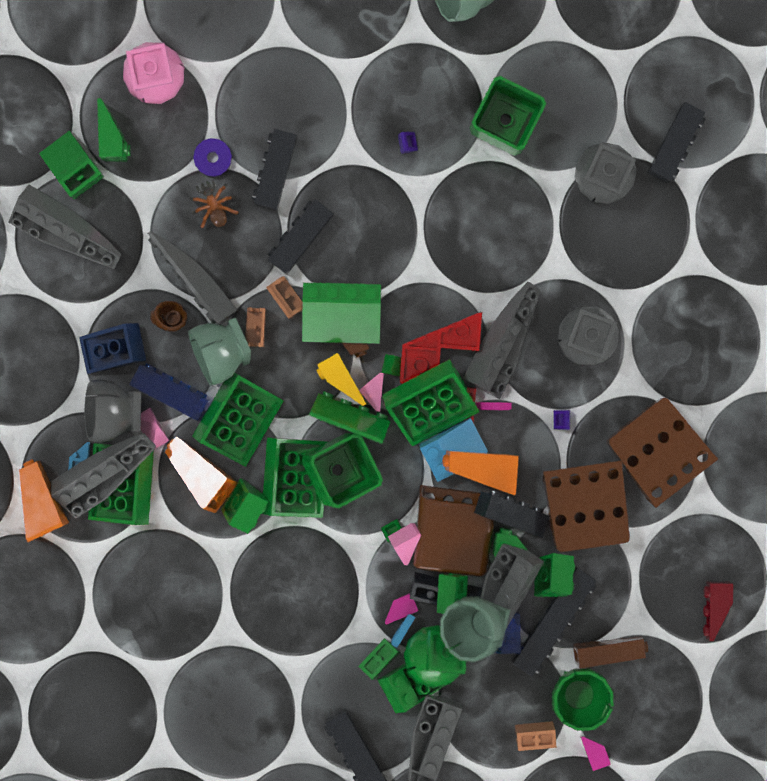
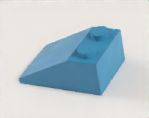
(461, 437)

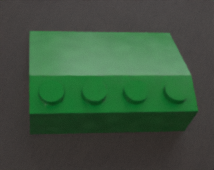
(341, 313)
(430, 403)
(350, 418)
(237, 419)
(286, 480)
(131, 499)

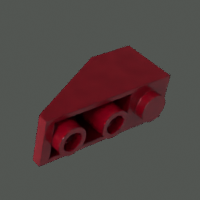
(718, 603)

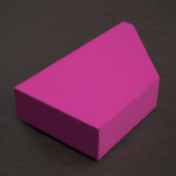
(493, 406)
(401, 608)
(596, 753)

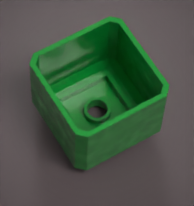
(507, 99)
(358, 471)

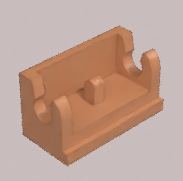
(285, 297)
(255, 327)
(535, 736)

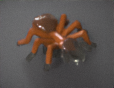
(213, 207)

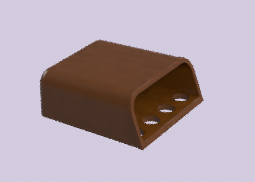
(657, 448)
(587, 507)
(451, 533)

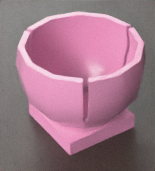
(153, 73)

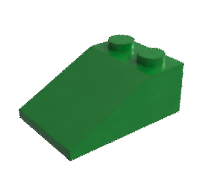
(112, 143)

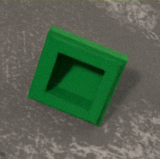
(391, 365)
(391, 528)

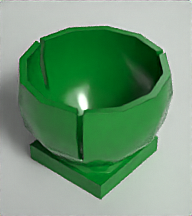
(432, 659)
(582, 699)

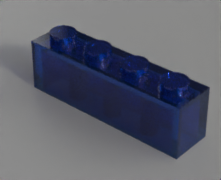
(169, 392)

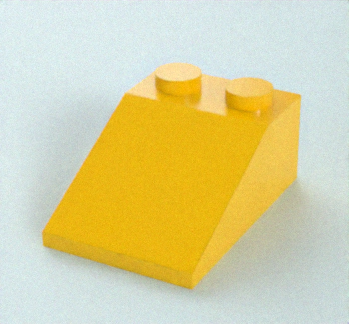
(337, 375)

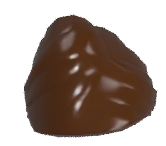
(169, 316)

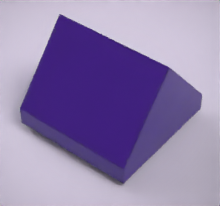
(407, 142)
(562, 419)

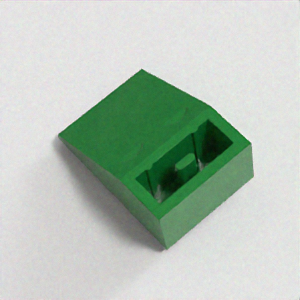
(71, 165)
(403, 690)

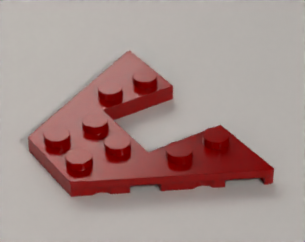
(425, 351)

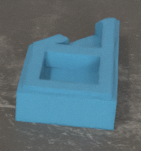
(80, 455)
(401, 631)

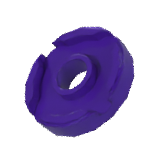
(212, 146)

